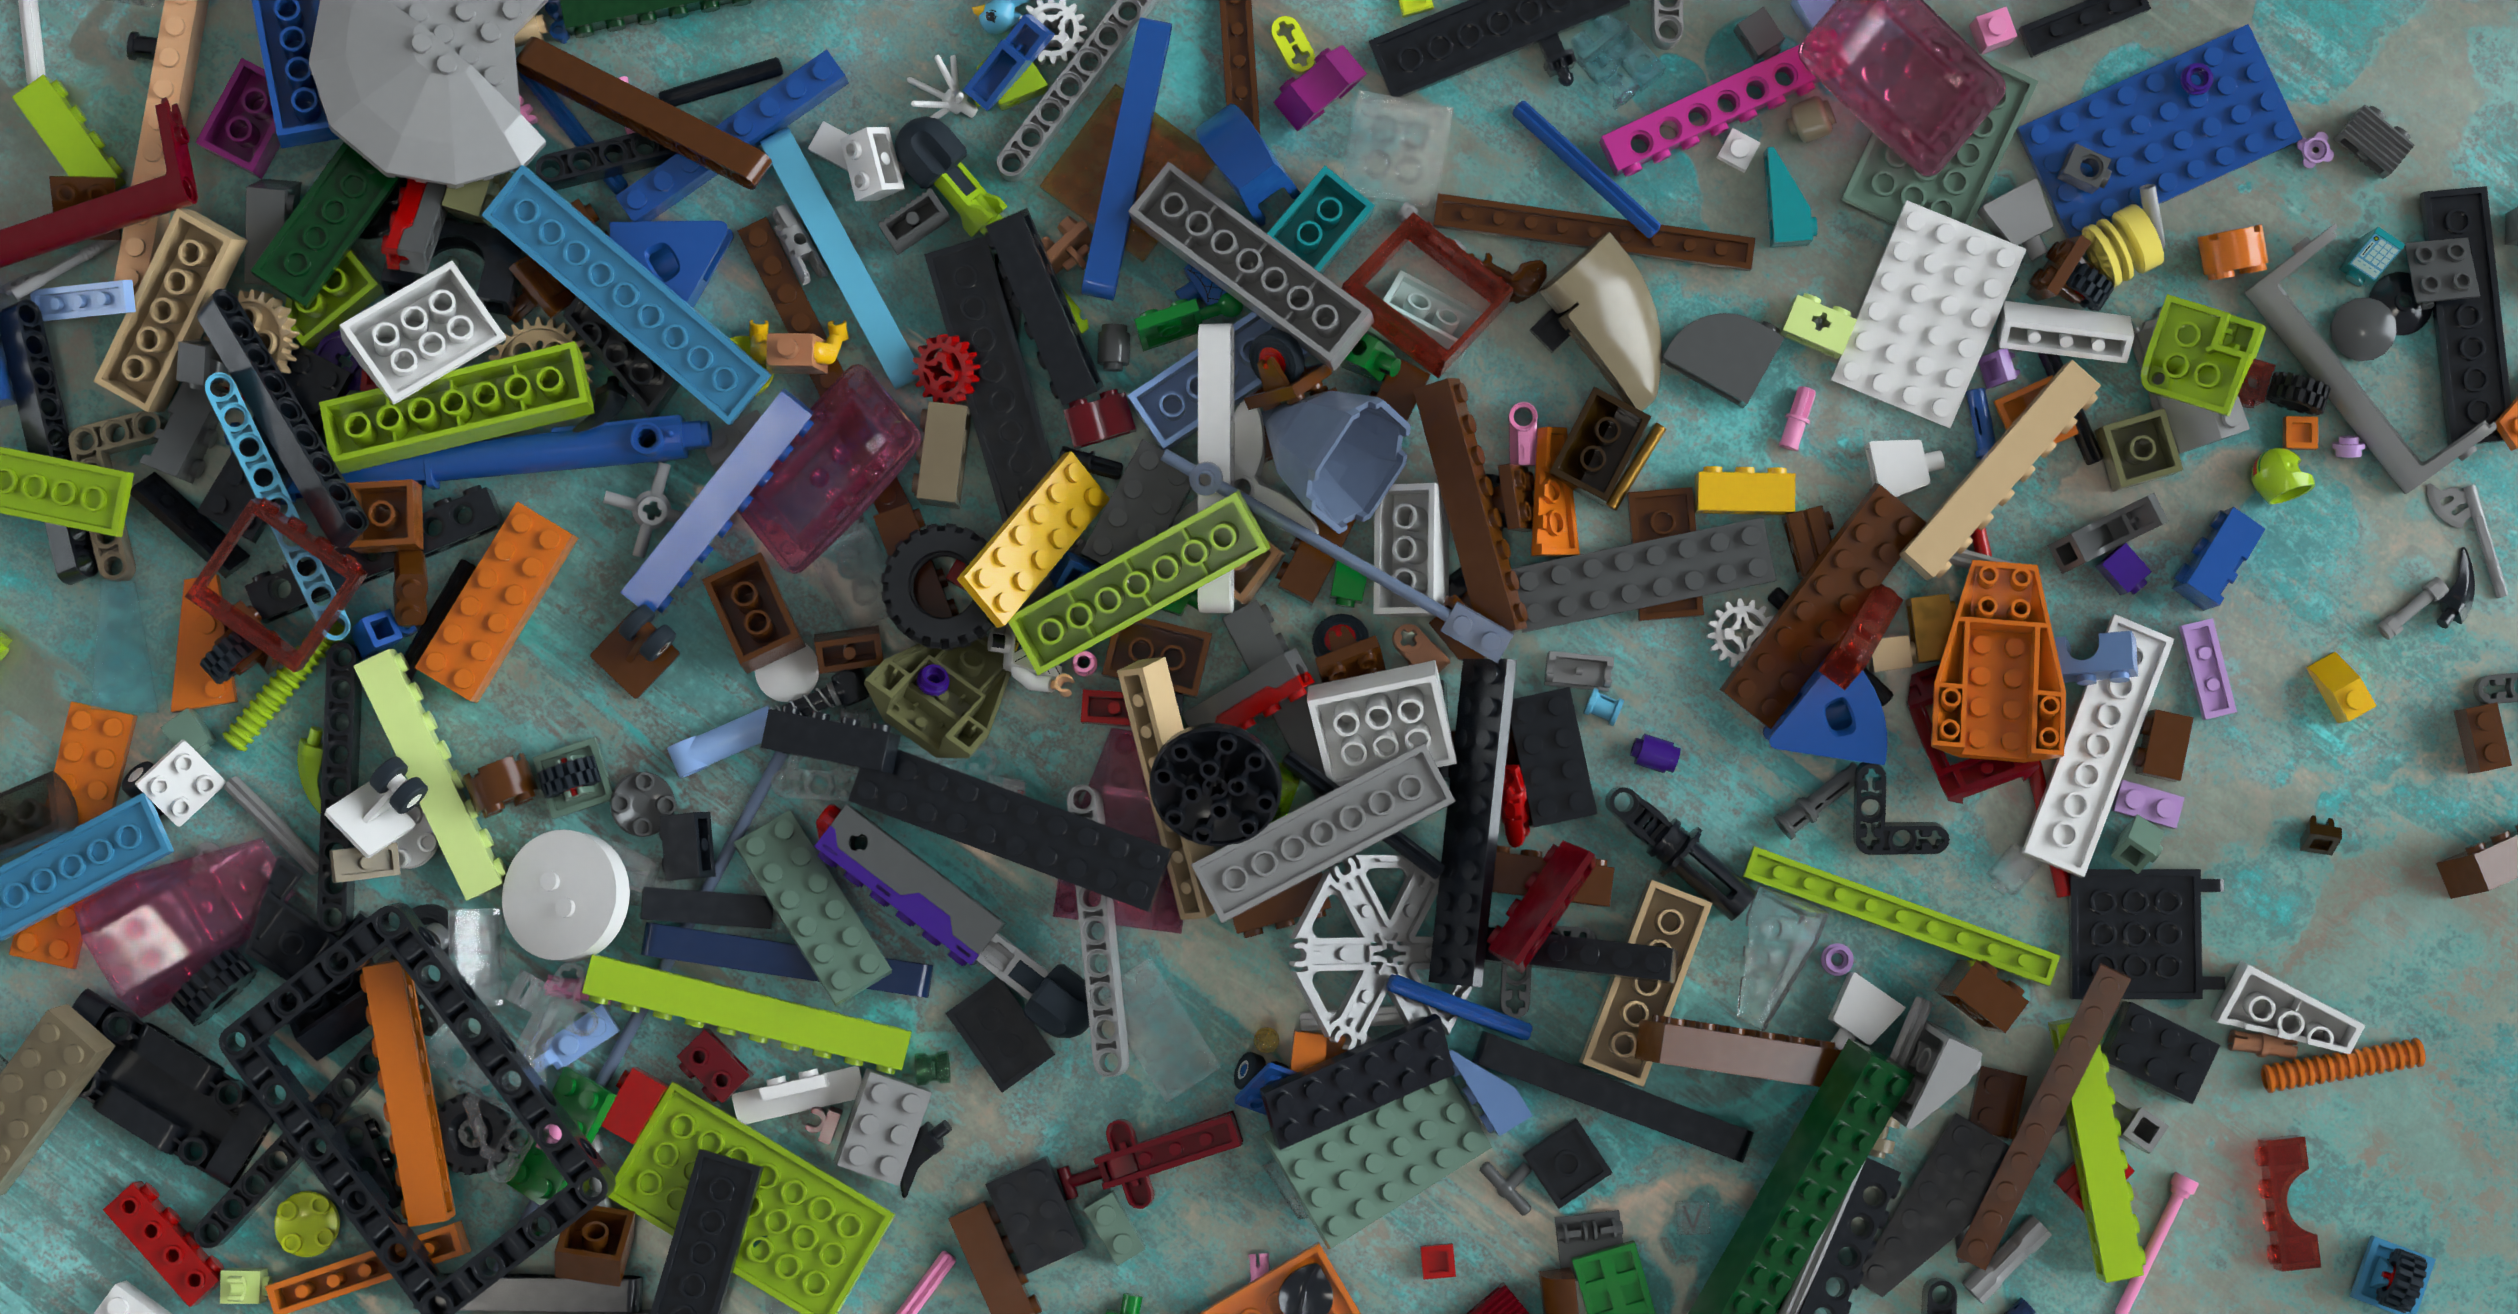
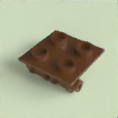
(73, 190)

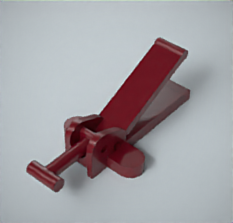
(1134, 1161)

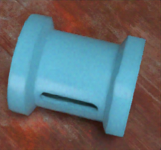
(1603, 706)

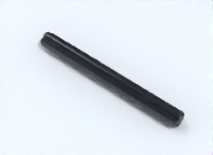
(1397, 841)

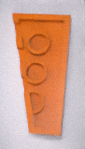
(196, 637)

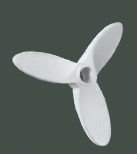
(1249, 466)

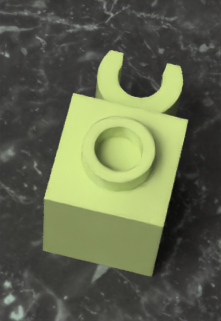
(244, 1285)

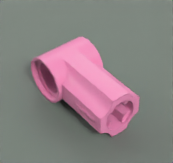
(1523, 438)

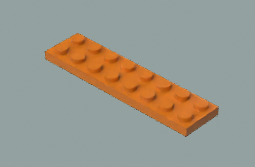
(93, 767)

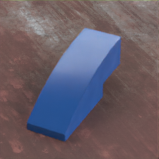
(1008, 61)

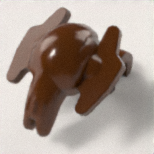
(1525, 280)

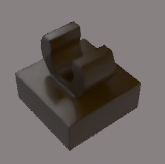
(2320, 838)

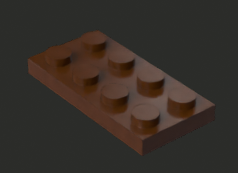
(1661, 515)

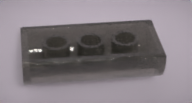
(35, 813)

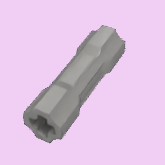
(2024, 1241)

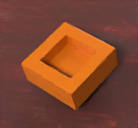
(2300, 433)

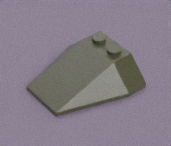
(947, 723)

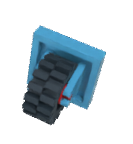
(2392, 1277)

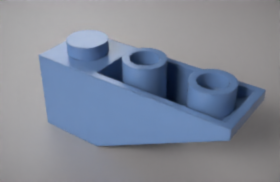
(1498, 1099)

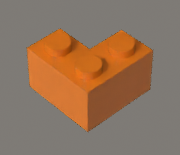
(1312, 1048)

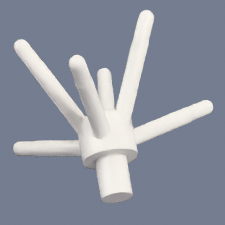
(952, 100)

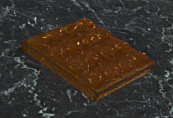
(1082, 168)

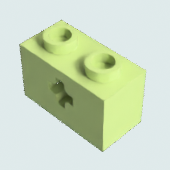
(1800, 326)

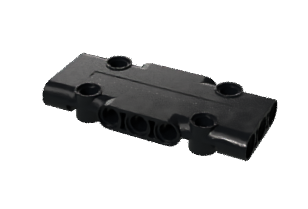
(172, 1094)

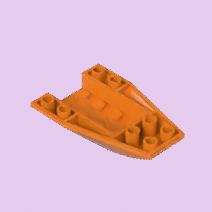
(2000, 671)

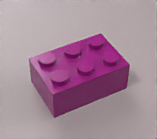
(243, 122)

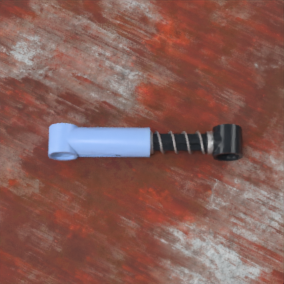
(747, 731)

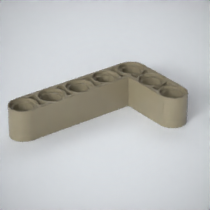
(99, 455)

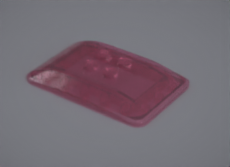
(1903, 76)
(833, 471)

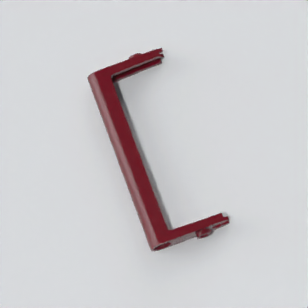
(115, 209)

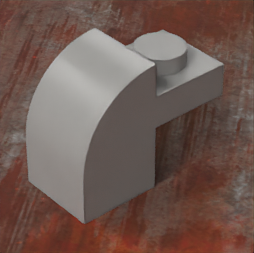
(2138, 1125)

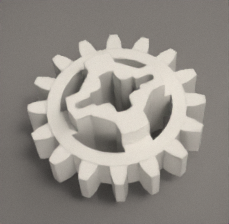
(1061, 19)
(1728, 634)

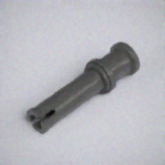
(1807, 809)

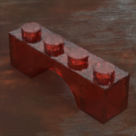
(1861, 637)
(2281, 1163)

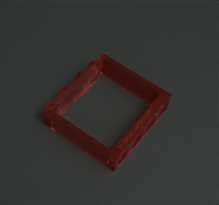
(1454, 259)
(249, 628)

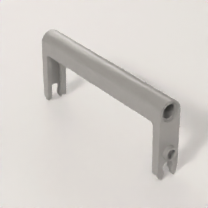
(2345, 391)

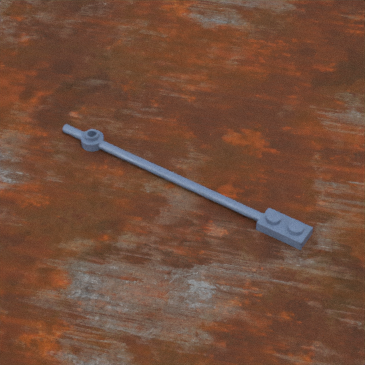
(1460, 622)

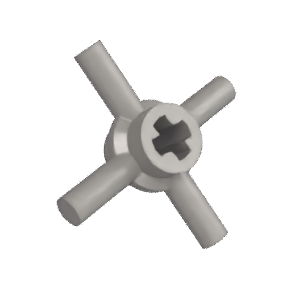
(636, 506)

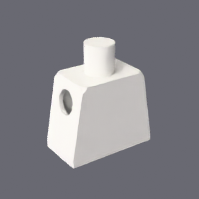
(1901, 465)
(1862, 1012)

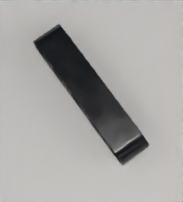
(600, 167)

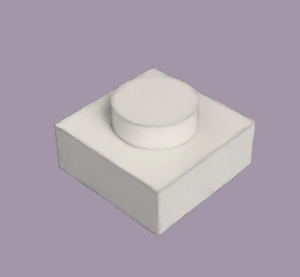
(1738, 150)

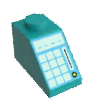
(2370, 257)

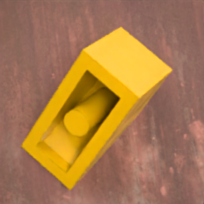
(2341, 688)

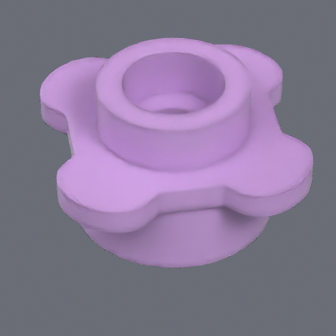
(2324, 152)

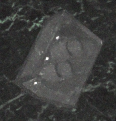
(478, 951)

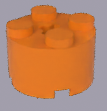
(2233, 250)

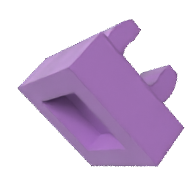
(1998, 368)

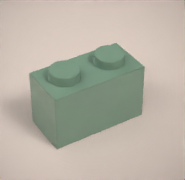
(1115, 1227)

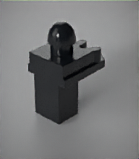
(1558, 60)

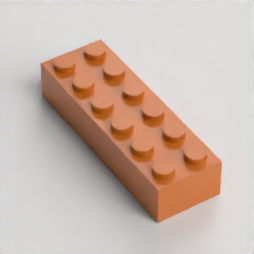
(496, 602)

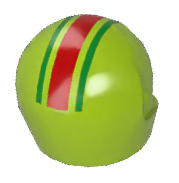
(2279, 477)

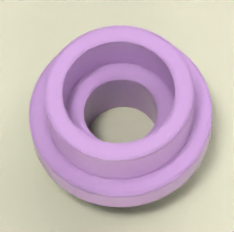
(2348, 446)
(1847, 959)

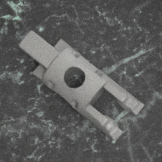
(797, 244)

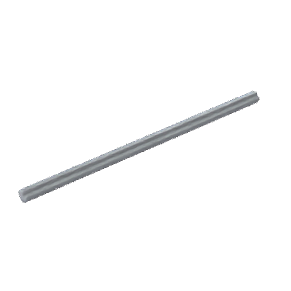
(1901, 1054)

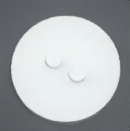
(565, 895)

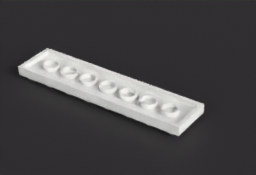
(2095, 757)

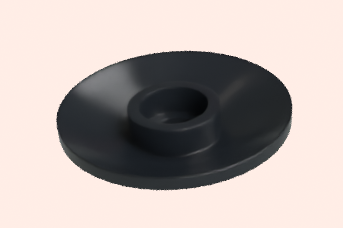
(2389, 291)

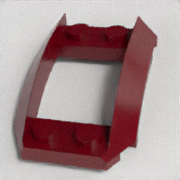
(1966, 776)

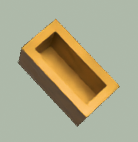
(1930, 625)

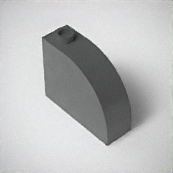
(1725, 354)

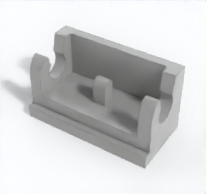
(1578, 671)

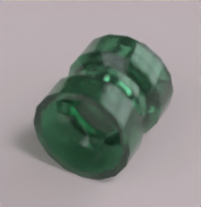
(925, 1070)

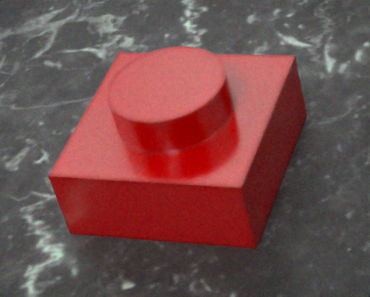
(1438, 1261)

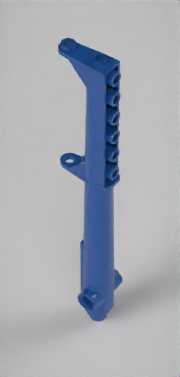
(561, 449)

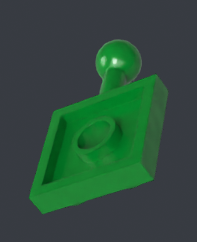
(1181, 320)

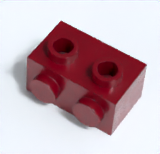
(713, 1066)

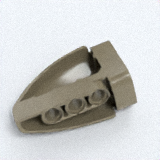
(1611, 318)

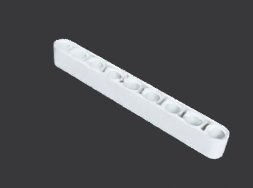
(1216, 437)

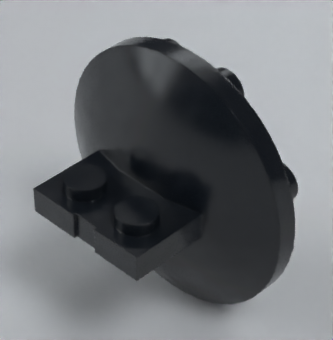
(1215, 784)

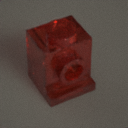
(2262, 373)

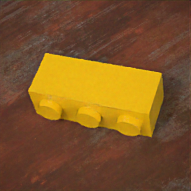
(1744, 491)

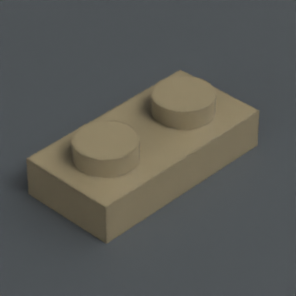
(352, 865)

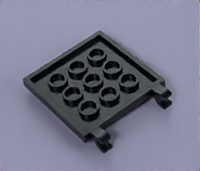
(2142, 928)

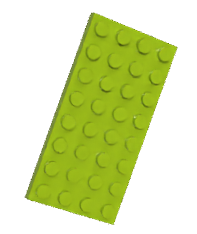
(813, 1222)

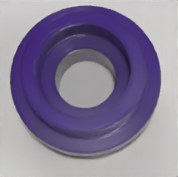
(2200, 70)
(936, 674)

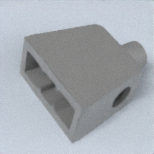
(2020, 218)

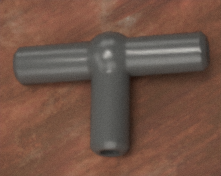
(1506, 1187)

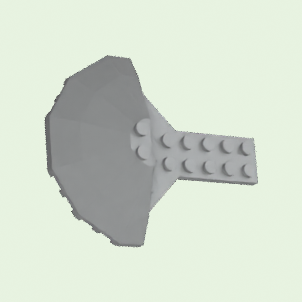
(426, 85)

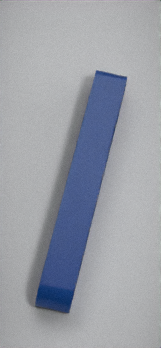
(1126, 158)

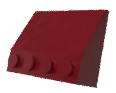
(1542, 905)

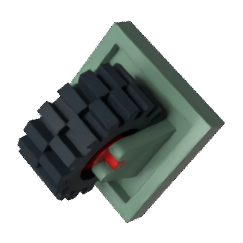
(573, 778)

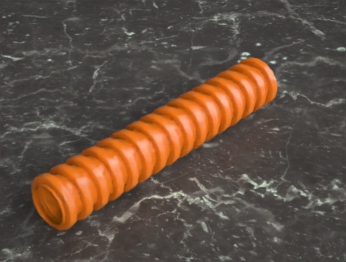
(2343, 1065)

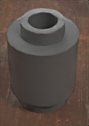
(1113, 347)

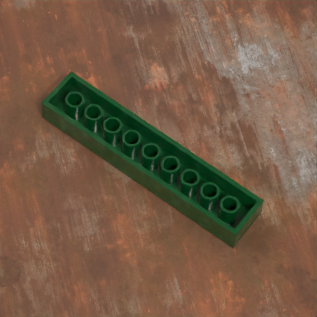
(1806, 1184)

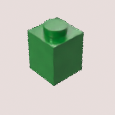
(1347, 586)

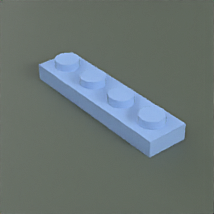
(85, 300)

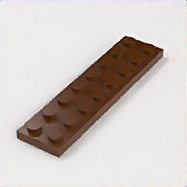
(1822, 606)

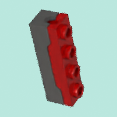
(415, 227)
(1255, 693)

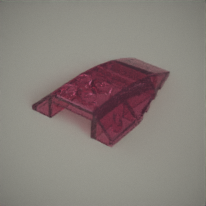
(173, 920)

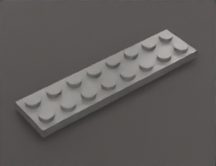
(1323, 833)

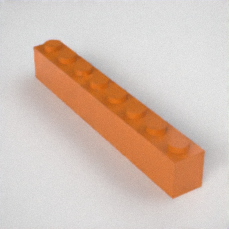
(408, 1093)

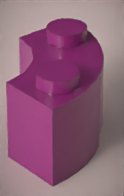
(1331, 77)

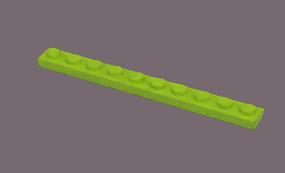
(1901, 916)

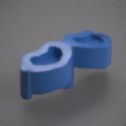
(557, 28)

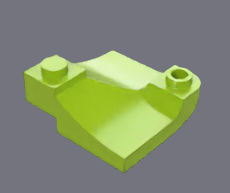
(2200, 354)

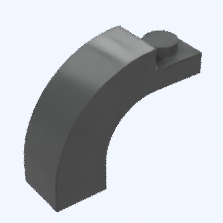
(2108, 533)

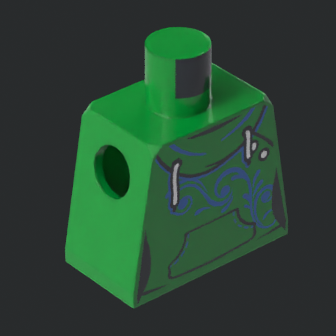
(1372, 359)

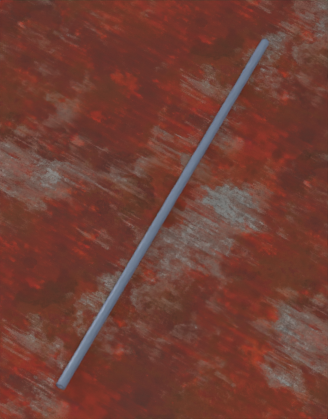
(666, 964)

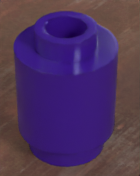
(1655, 753)

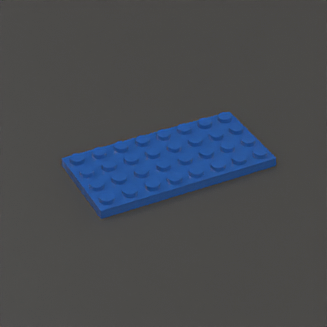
(2163, 132)

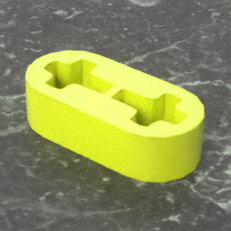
(1299, 41)

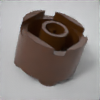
(501, 784)

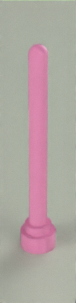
(2180, 1189)

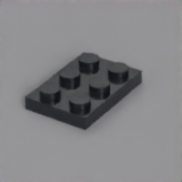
(1000, 1034)

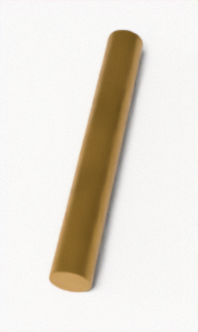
(1635, 466)

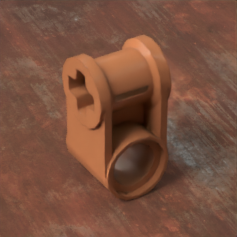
(1422, 650)

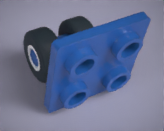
(1254, 1074)

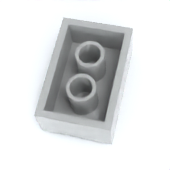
(882, 1126)

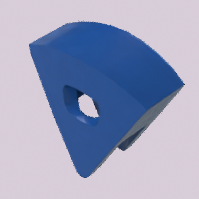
(1244, 159)
(676, 251)
(1833, 721)

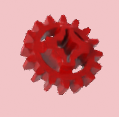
(947, 368)

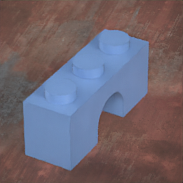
(2113, 660)

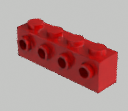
(165, 1242)

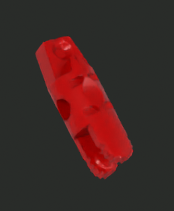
(1515, 807)

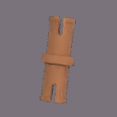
(2262, 1044)

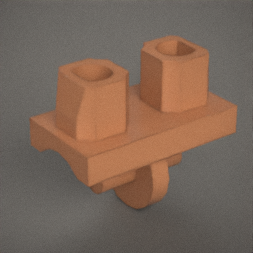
(1071, 247)

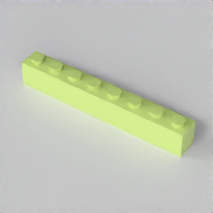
(417, 744)

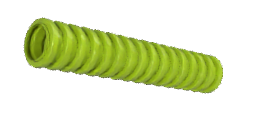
(273, 696)

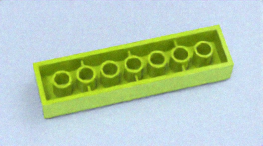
(458, 408)
(1138, 582)

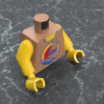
(796, 351)

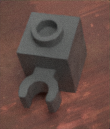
(198, 361)

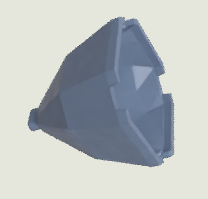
(1337, 453)

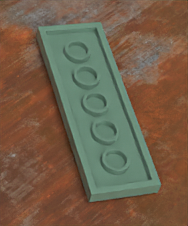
(812, 908)

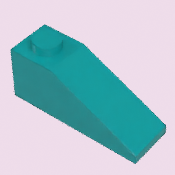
(1787, 208)

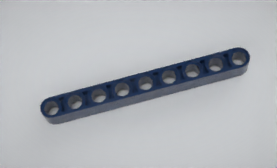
(766, 957)

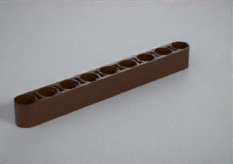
(643, 113)

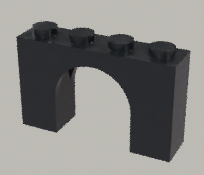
(497, 285)

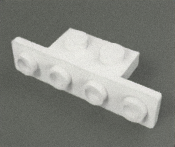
(797, 1095)

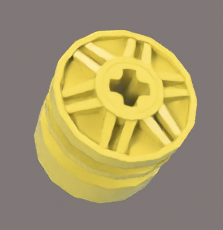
(2124, 245)

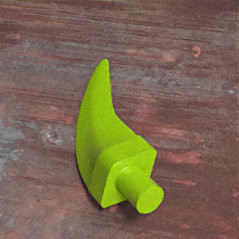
(309, 763)

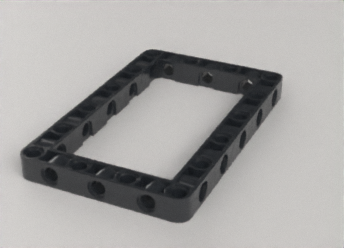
(491, 1051)

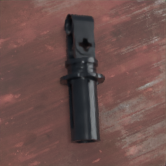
(1672, 844)

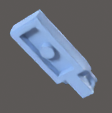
(568, 1047)

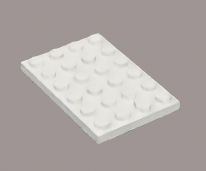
(1928, 314)

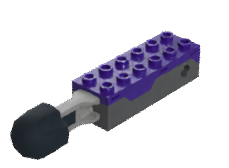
(949, 918)

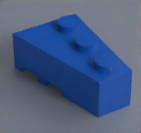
(2217, 558)

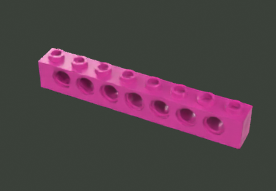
(1625, 160)

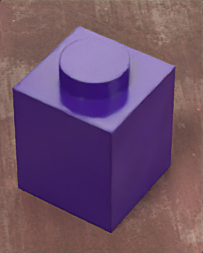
(2124, 570)

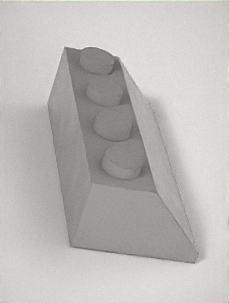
(2192, 425)

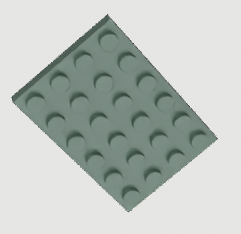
(1886, 181)
(1380, 1159)

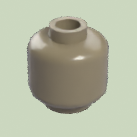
(1811, 119)

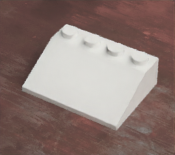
(421, 333)
(1379, 718)

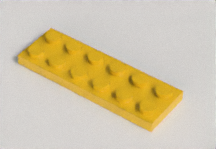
(1033, 539)

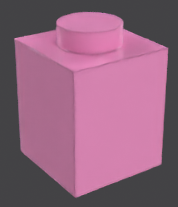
(1993, 30)

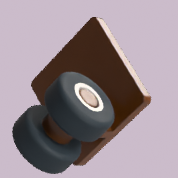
(637, 651)

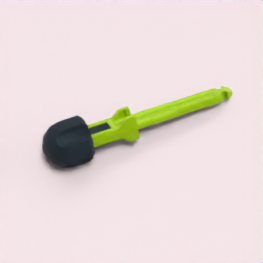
(934, 157)

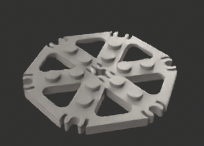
(1357, 953)

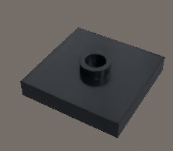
(1567, 1163)

